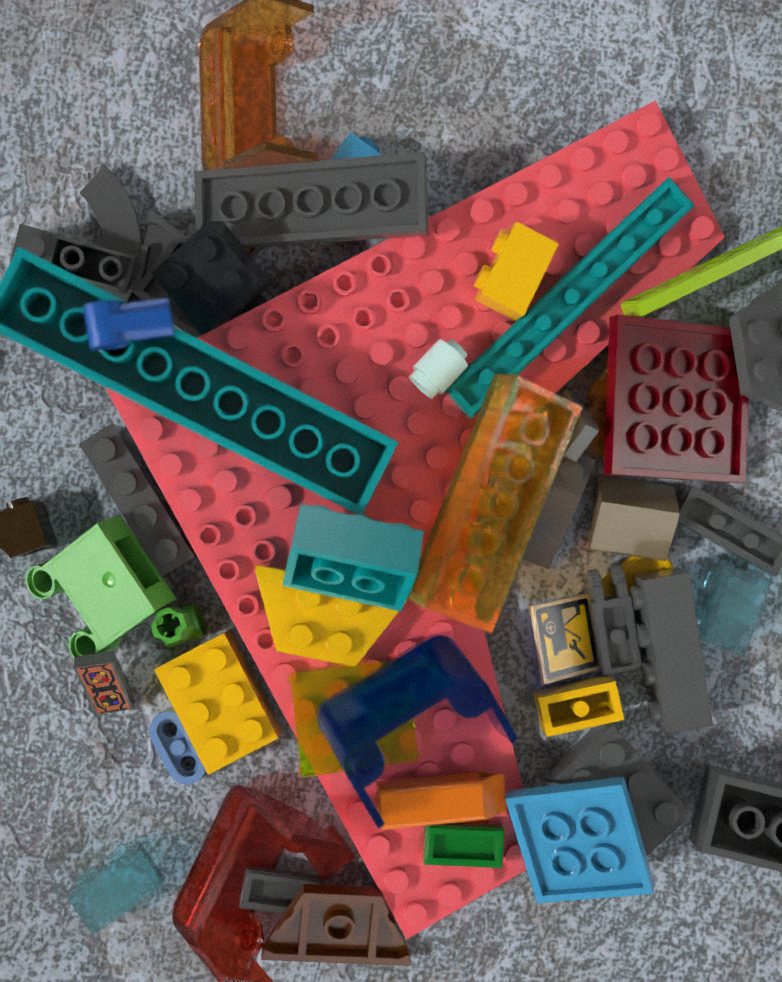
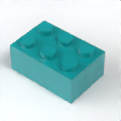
(353, 557)

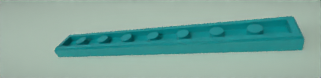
(571, 294)

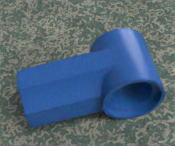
(116, 324)

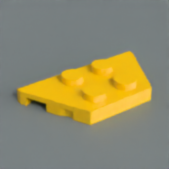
(317, 623)

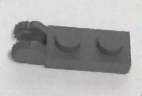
(614, 624)

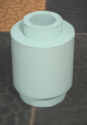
(439, 368)

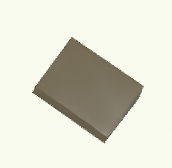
(633, 518)

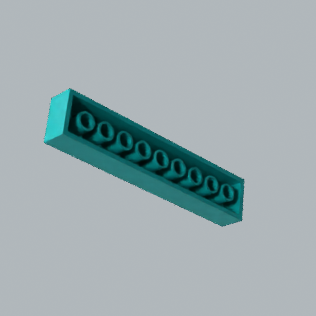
(197, 388)

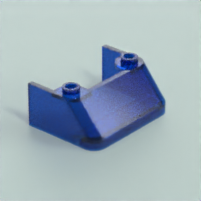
(393, 696)

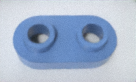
(174, 748)

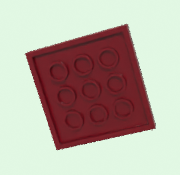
(674, 402)

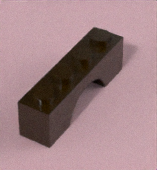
(25, 528)

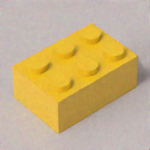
(219, 701)

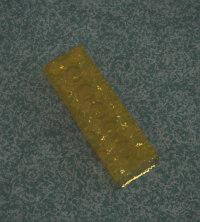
(494, 501)

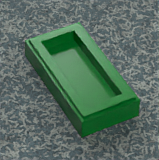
(464, 845)

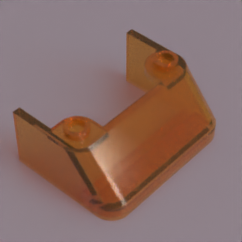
(239, 84)

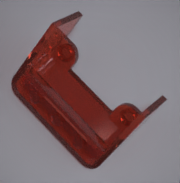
(207, 912)

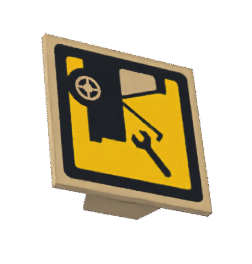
(564, 638)

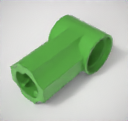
(178, 625)

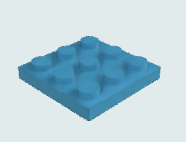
(580, 841)

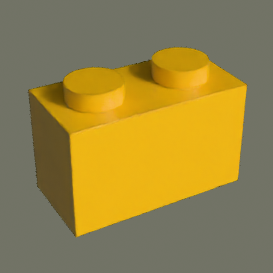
(515, 270)
(578, 705)

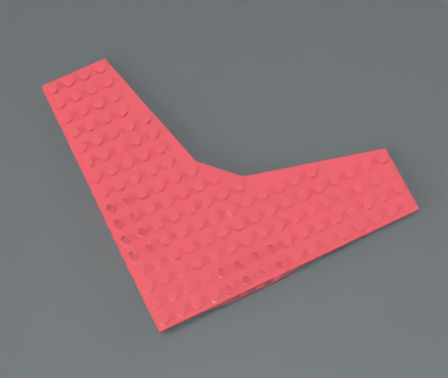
(353, 346)

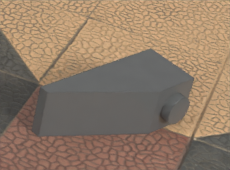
(558, 510)

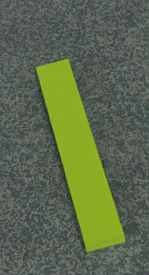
(703, 274)

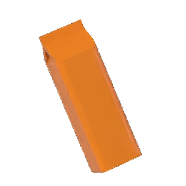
(440, 799)

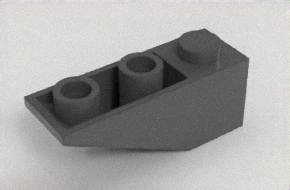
(92, 263)

